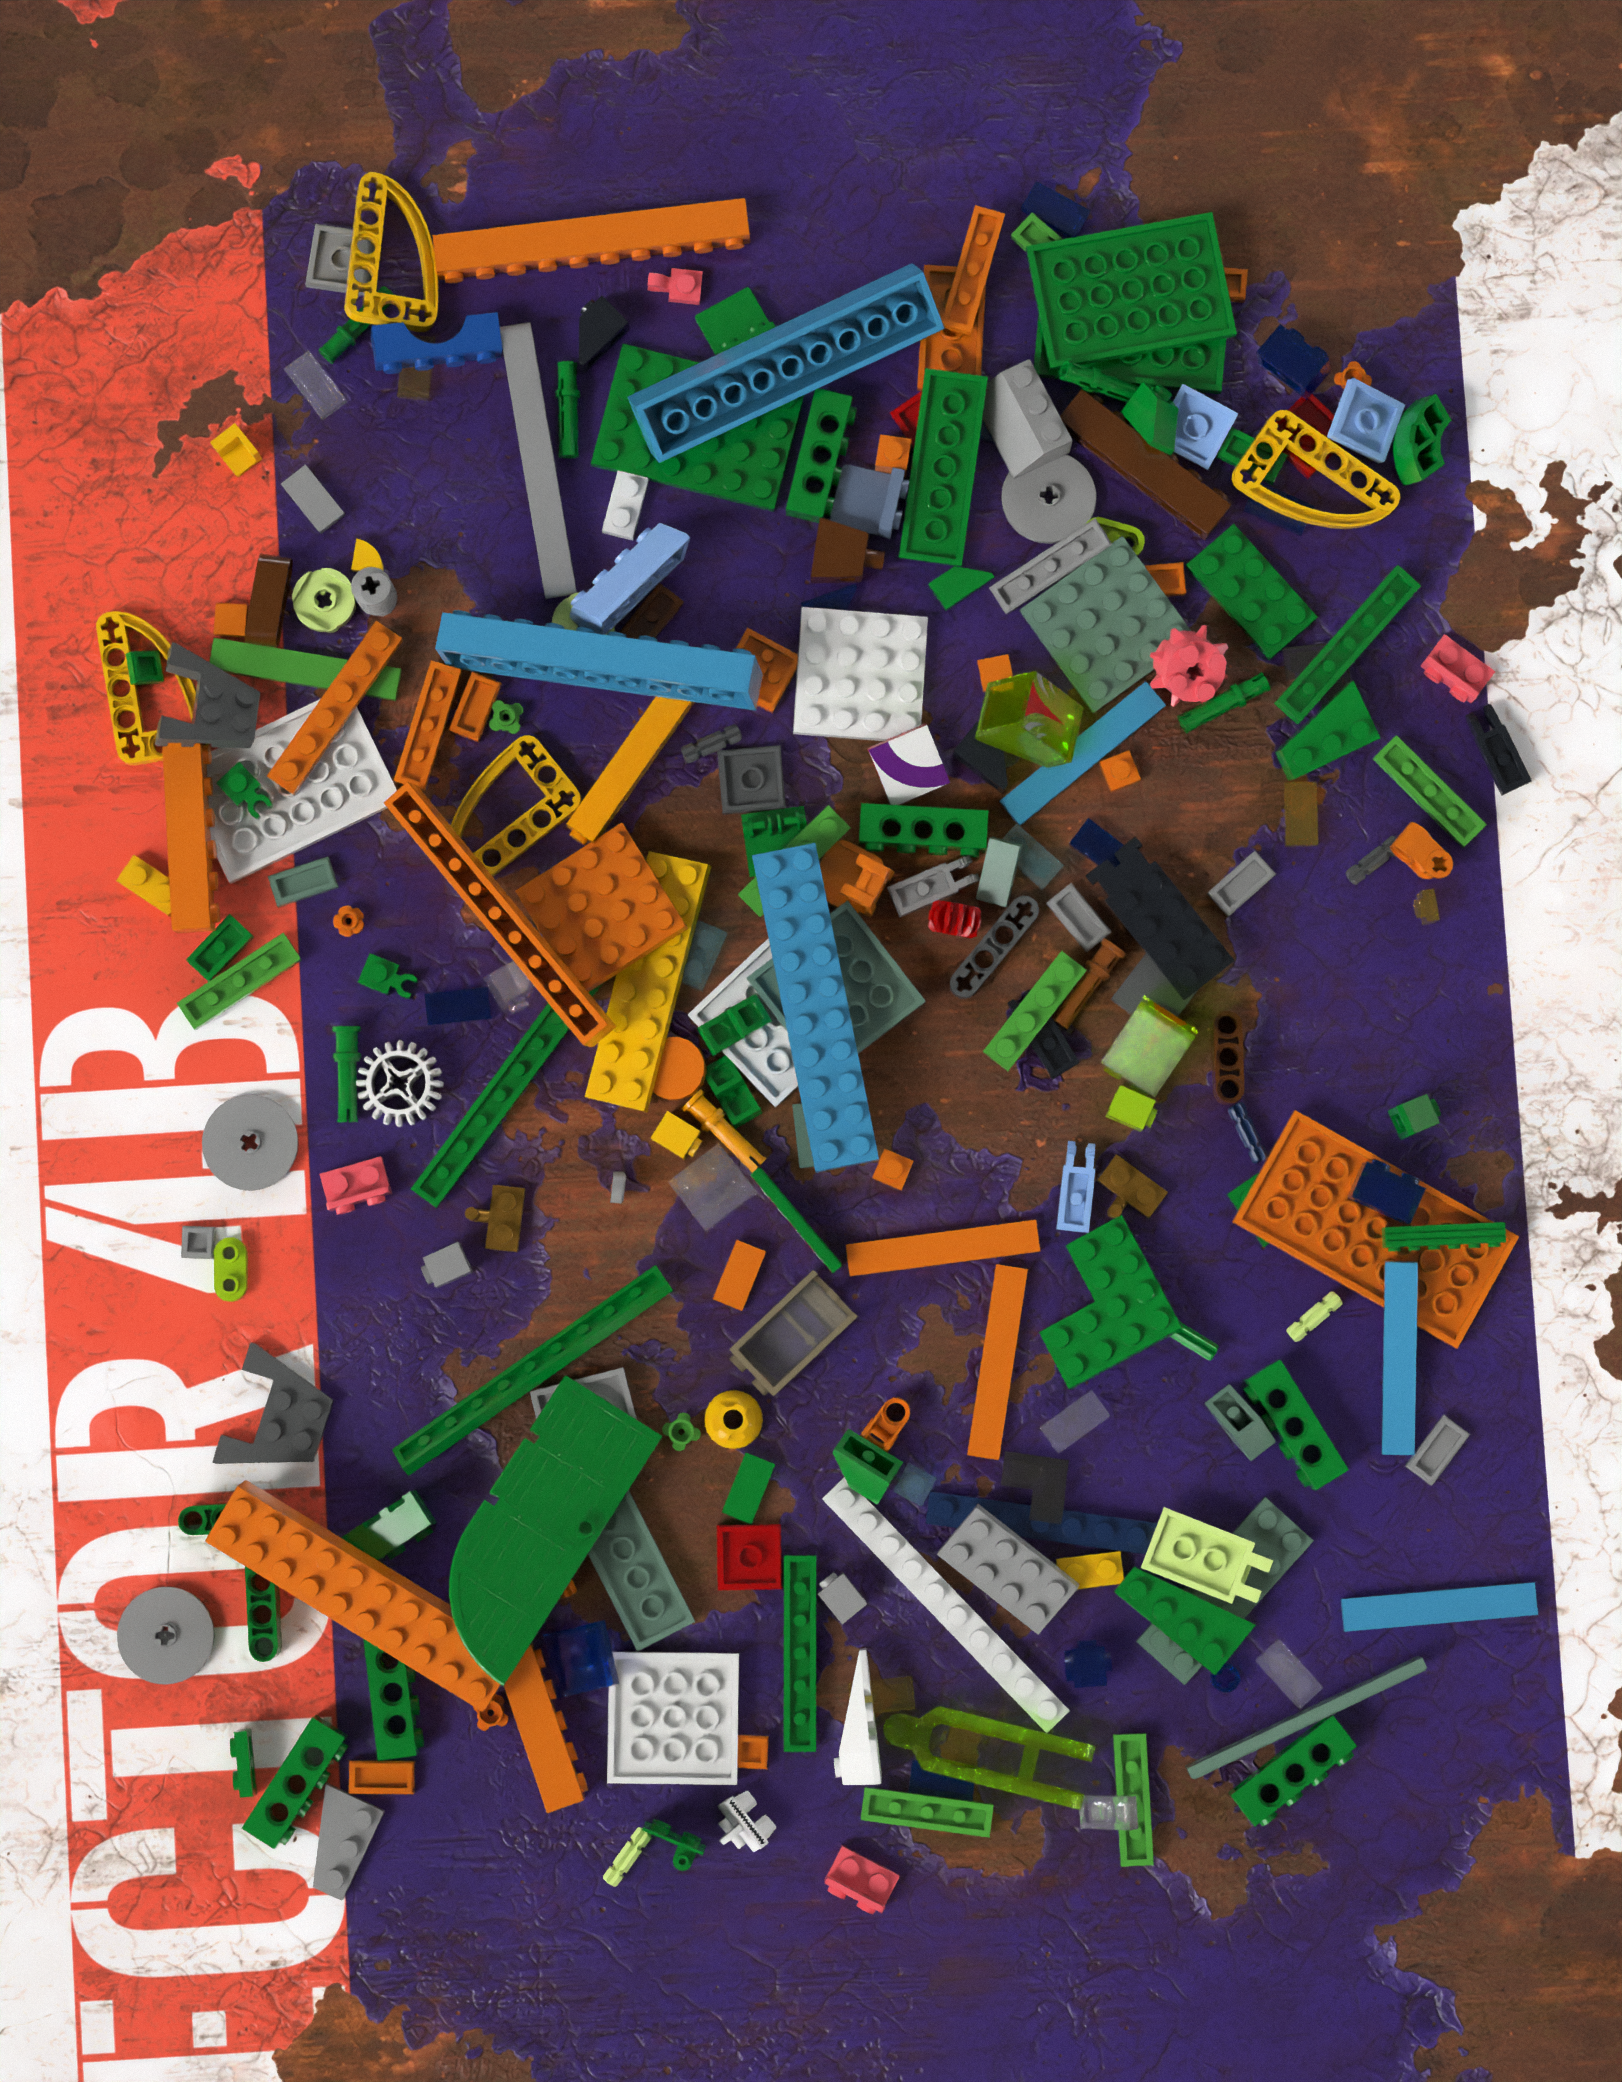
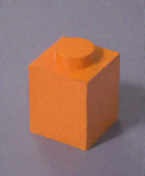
(892, 453)

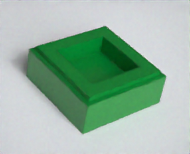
(144, 667)

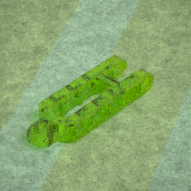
(915, 1735)

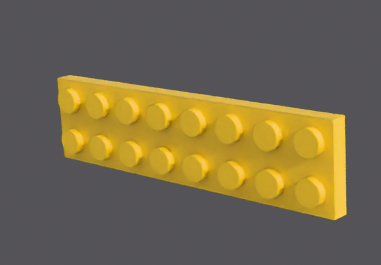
(646, 997)

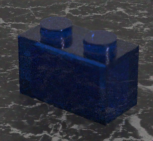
(1294, 361)
(1386, 1191)

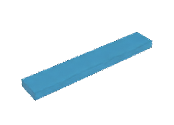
(1089, 749)
(1399, 1357)
(1439, 1606)

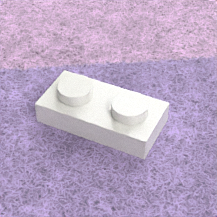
(625, 505)

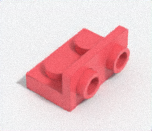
(1457, 669)
(356, 1185)
(861, 1880)

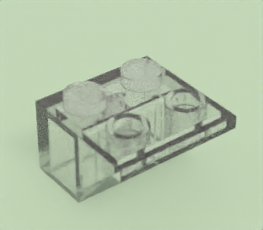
(712, 1187)

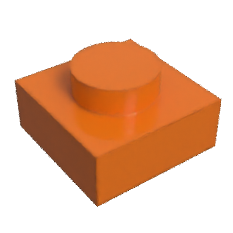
(1120, 771)
(892, 1169)

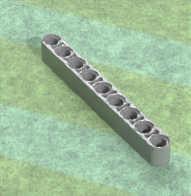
(538, 460)

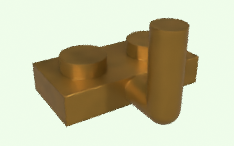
(1131, 1188)
(503, 1218)

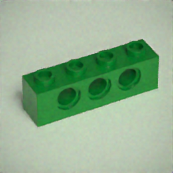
(825, 406)
(972, 822)
(1329, 1462)
(390, 1743)
(1299, 1751)
(262, 1822)

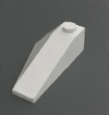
(859, 1748)

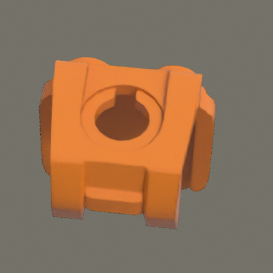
(854, 876)

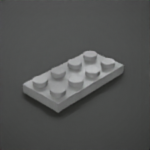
(1008, 1569)

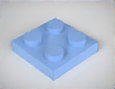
(1365, 420)
(1200, 426)

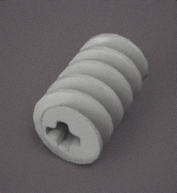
(385, 597)

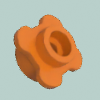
(1353, 370)
(498, 1718)

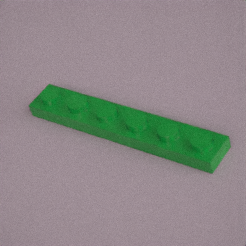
(1347, 644)
(799, 1653)

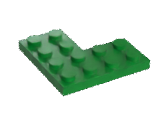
(1127, 1309)

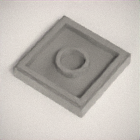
(331, 258)

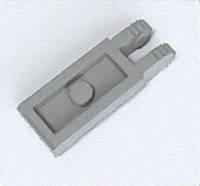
(929, 886)

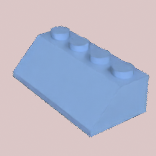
(630, 579)

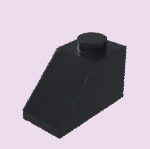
(599, 331)
(983, 760)

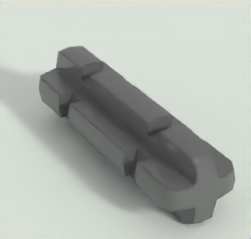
(711, 743)
(1370, 862)

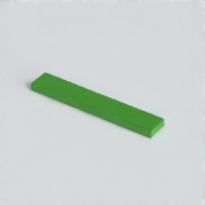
(293, 667)

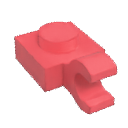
(682, 286)

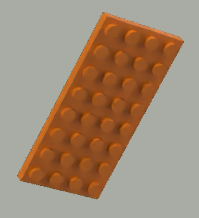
(1305, 1212)

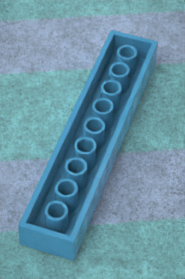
(786, 362)
(600, 660)
(815, 1007)

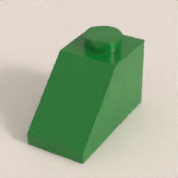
(1153, 416)
(1415, 1116)
(865, 1466)

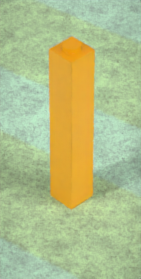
(627, 768)

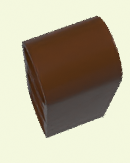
(268, 600)
(1230, 1042)

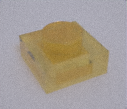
(1426, 907)

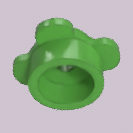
(514, 712)
(682, 1422)

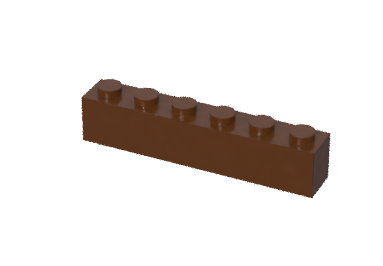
(1144, 466)

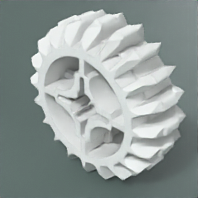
(411, 1074)

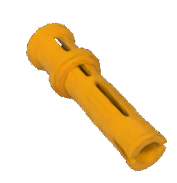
(713, 1120)

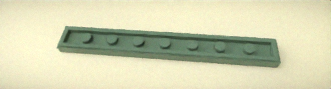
(1306, 1717)

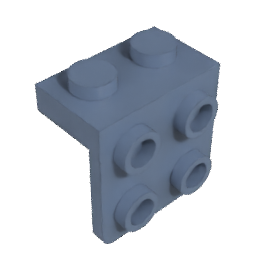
(869, 500)

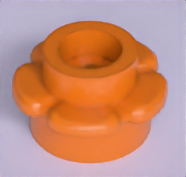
(354, 927)

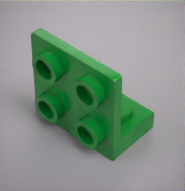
(733, 321)

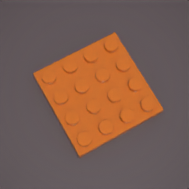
(602, 908)

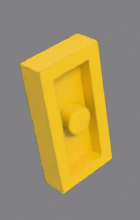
(147, 883)
(1093, 1569)

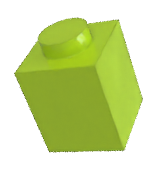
(1132, 1109)

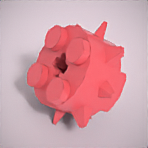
(1189, 666)

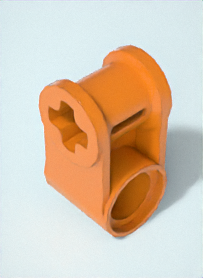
(1418, 849)
(884, 1427)

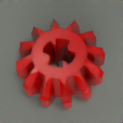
(954, 919)

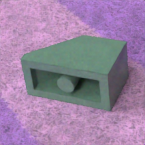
(1240, 1422)

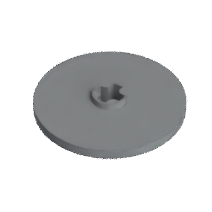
(1055, 521)
(275, 1140)
(184, 1617)

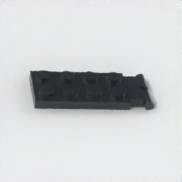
(1161, 920)

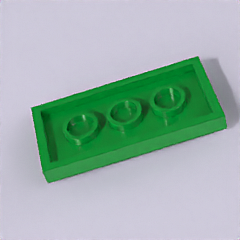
(1251, 591)

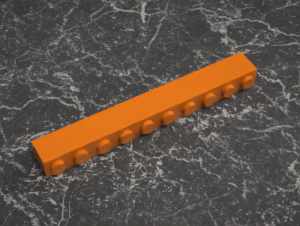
(591, 240)
(500, 915)

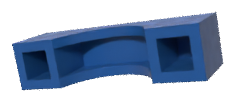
(398, 349)

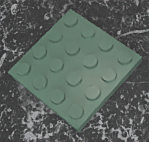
(1104, 623)
(873, 982)

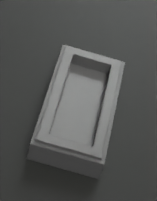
(313, 499)
(1241, 883)
(1078, 917)
(1437, 1450)

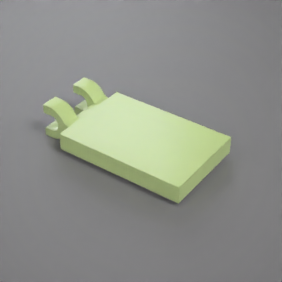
(1203, 1557)

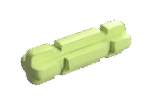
(1314, 1316)
(627, 1857)

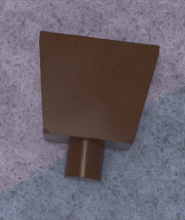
(842, 554)

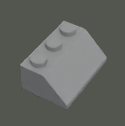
(1024, 420)

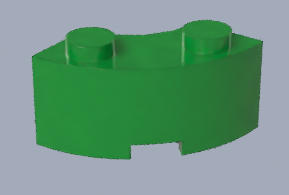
(1418, 440)

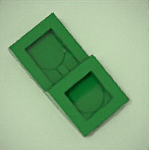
(734, 1024)
(732, 1092)

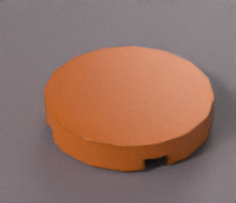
(680, 1070)

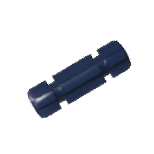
(1248, 1132)

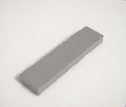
(1050, 566)

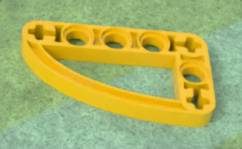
(374, 301)
(1316, 459)
(131, 702)
(525, 822)

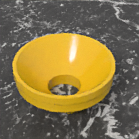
(751, 1423)

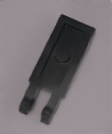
(1499, 752)
(1051, 1047)

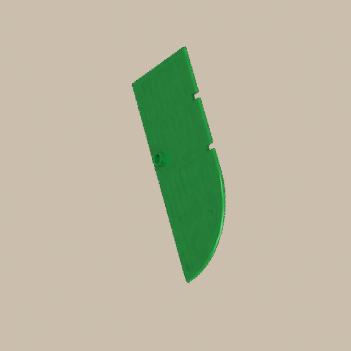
(546, 1520)

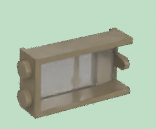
(791, 1334)

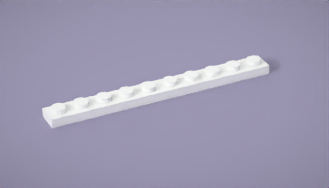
(946, 1605)

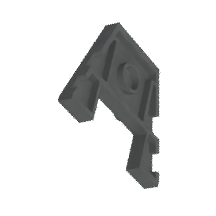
(223, 706)
(291, 1418)

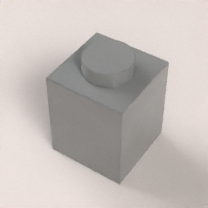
(446, 1265)
(841, 1596)

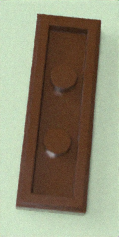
(653, 614)

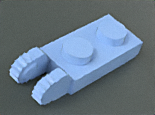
(1076, 1191)

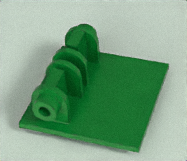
(771, 831)
(687, 1844)

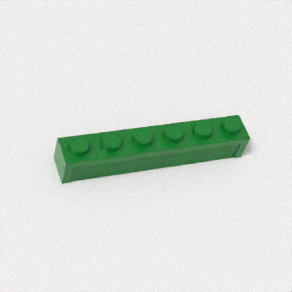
(1438, 1235)

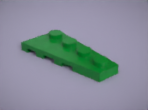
(1189, 1621)

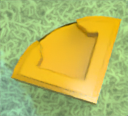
(365, 556)

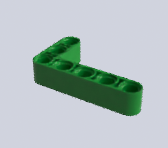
(254, 1596)

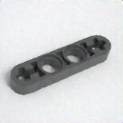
(996, 949)

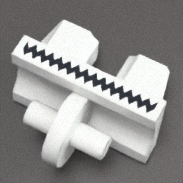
(742, 1826)

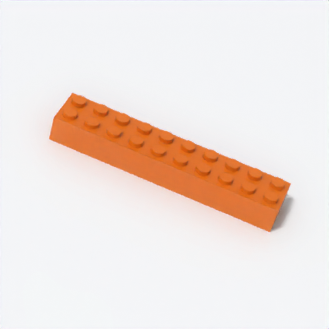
(350, 1589)

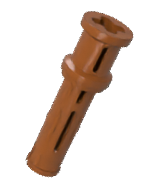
(1097, 971)

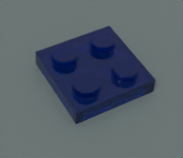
(581, 1659)

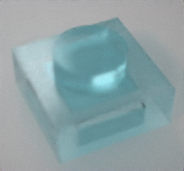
(914, 1484)

